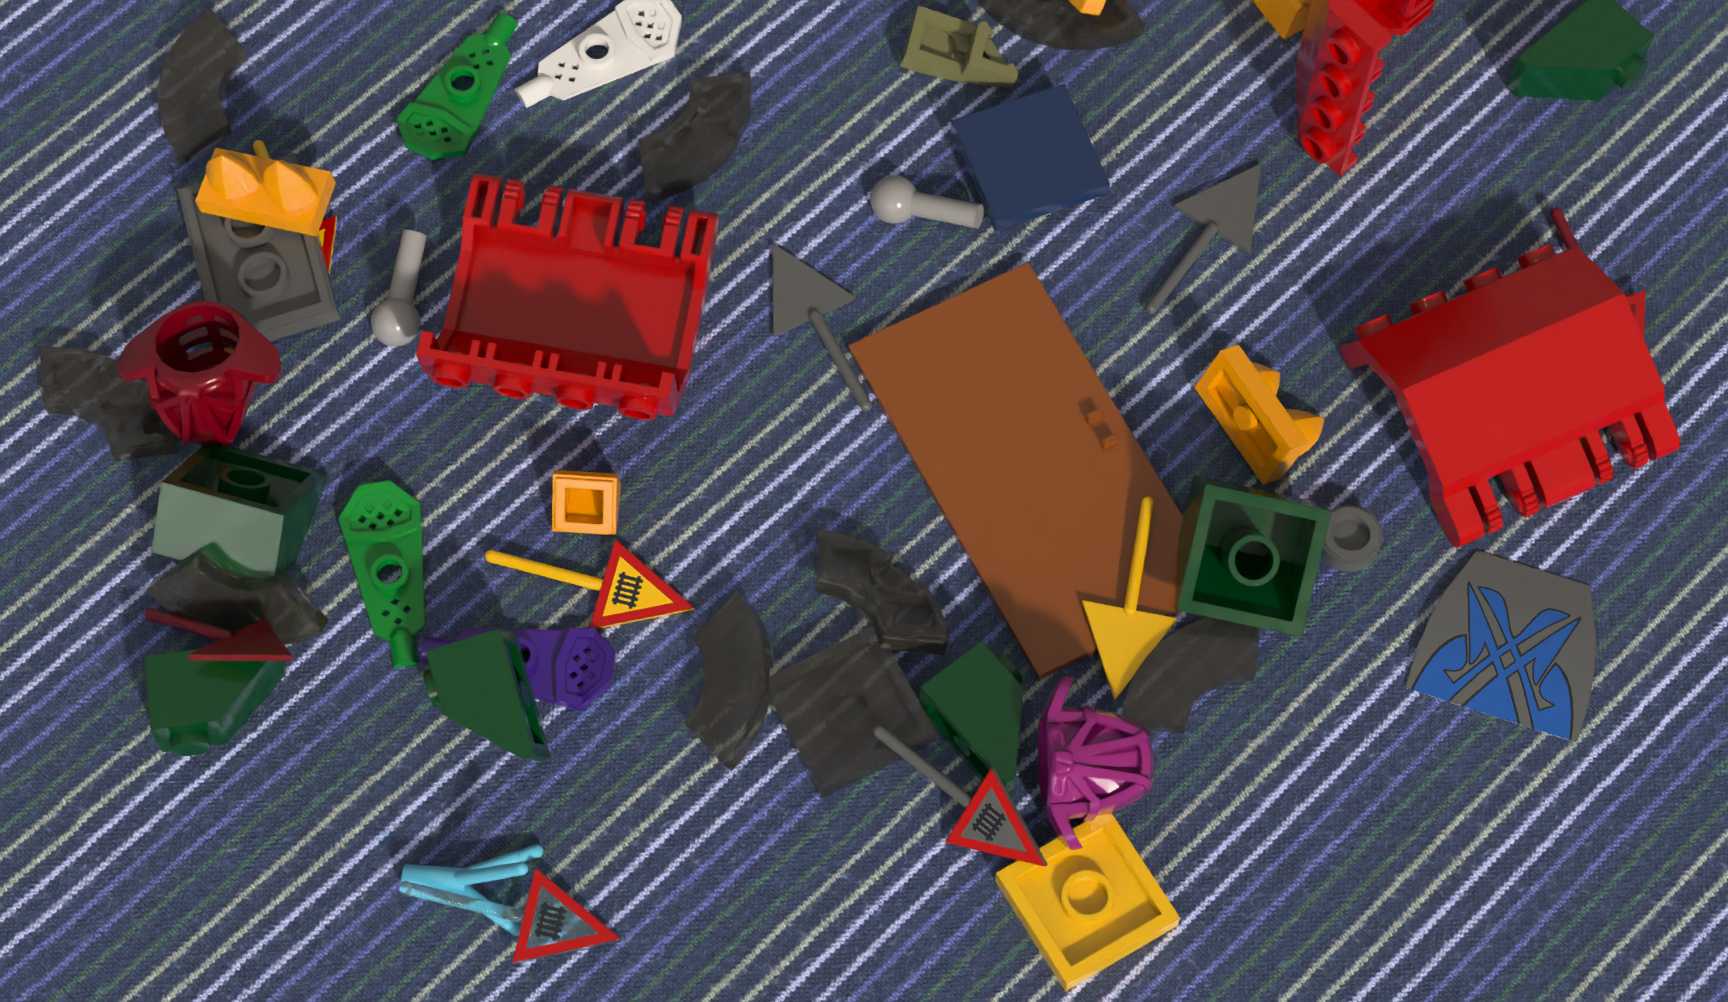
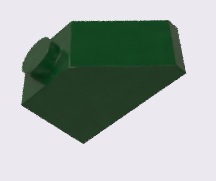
(1584, 55)
(488, 691)
(204, 700)
(979, 711)

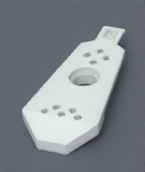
(626, 53)

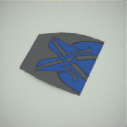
(1511, 646)

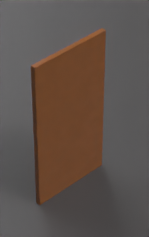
(1025, 461)

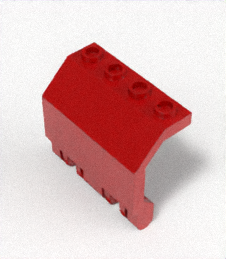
(1337, 67)
(573, 308)
(1519, 387)

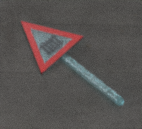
(549, 924)

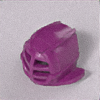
(1089, 762)

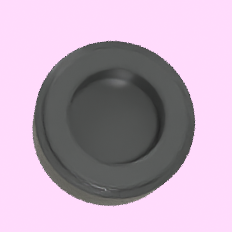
(1351, 539)

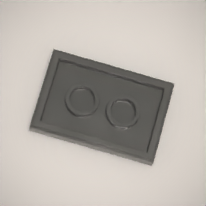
(260, 270)

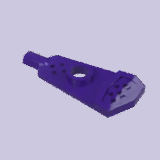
(553, 662)

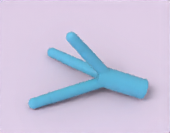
(460, 879)

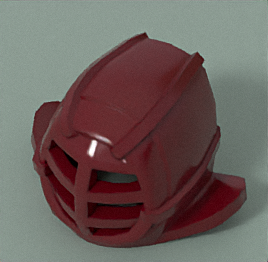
(204, 391)

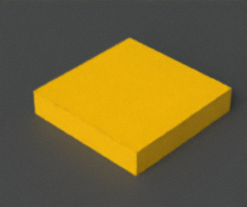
(1088, 901)

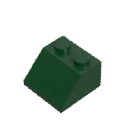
(237, 510)
(1249, 555)

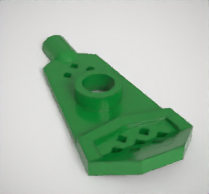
(455, 109)
(385, 546)

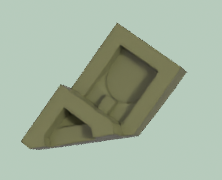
(955, 50)

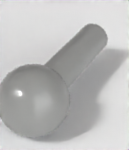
(897, 200)
(396, 319)

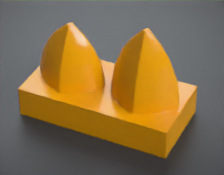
(265, 191)
(1257, 423)

